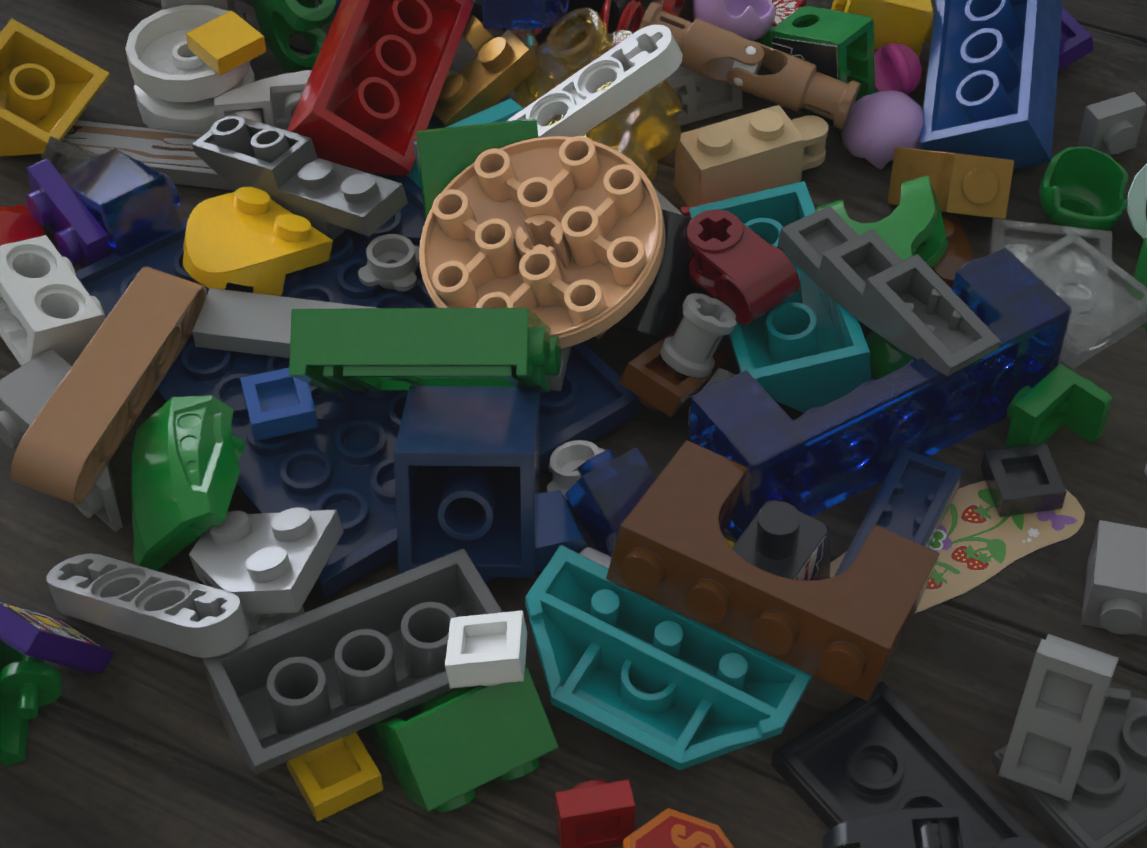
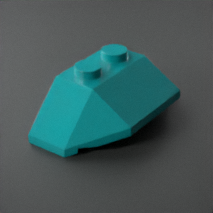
(651, 670)

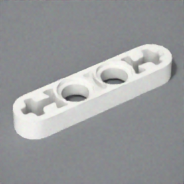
(633, 64)

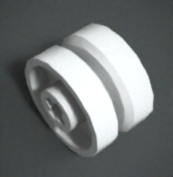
(170, 81)

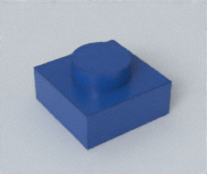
(278, 404)

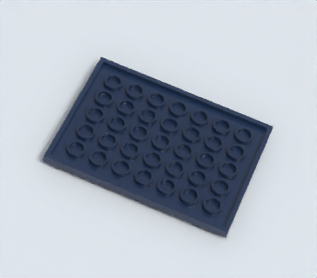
(351, 453)

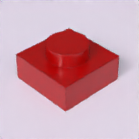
(595, 814)

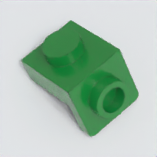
(1055, 402)

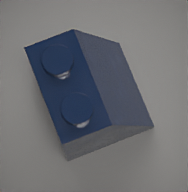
(469, 477)

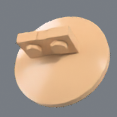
(547, 231)

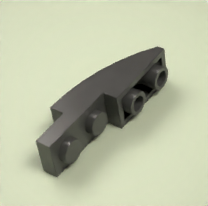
(298, 180)

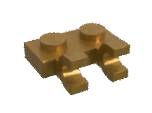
(488, 78)

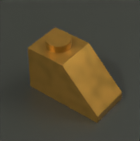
(959, 180)

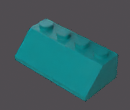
(808, 344)

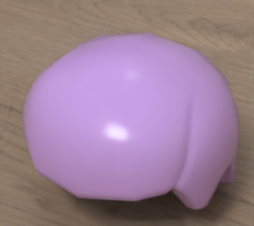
(744, 17)
(881, 124)

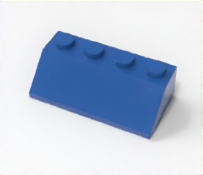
(993, 79)

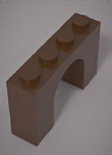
(826, 627)

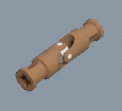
(793, 82)

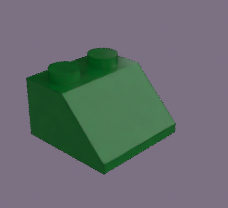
(465, 741)

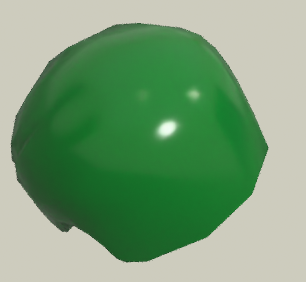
(1084, 189)

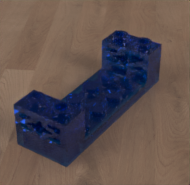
(857, 438)

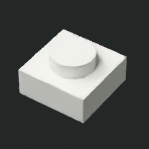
(486, 649)

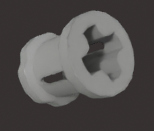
(698, 335)

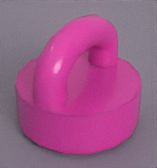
(896, 69)

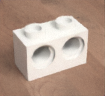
(44, 302)

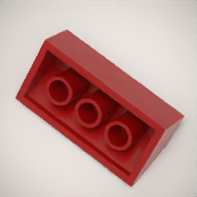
(379, 81)

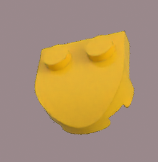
(249, 242)

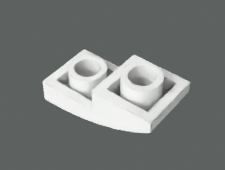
(265, 100)

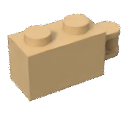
(747, 155)

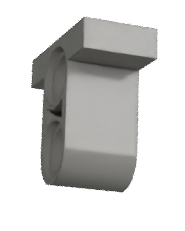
(1057, 716)

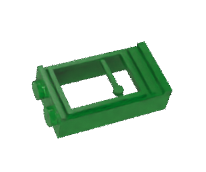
(421, 348)

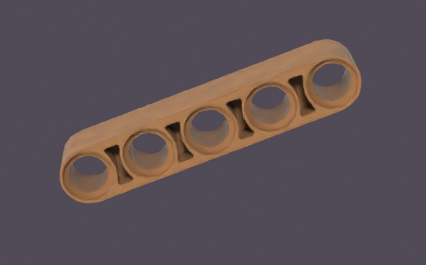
(108, 386)

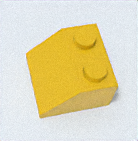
(40, 89)

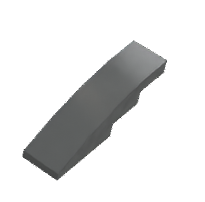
(888, 295)

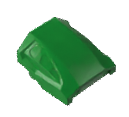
(181, 476)

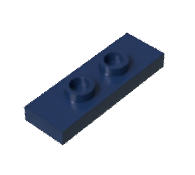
(909, 501)

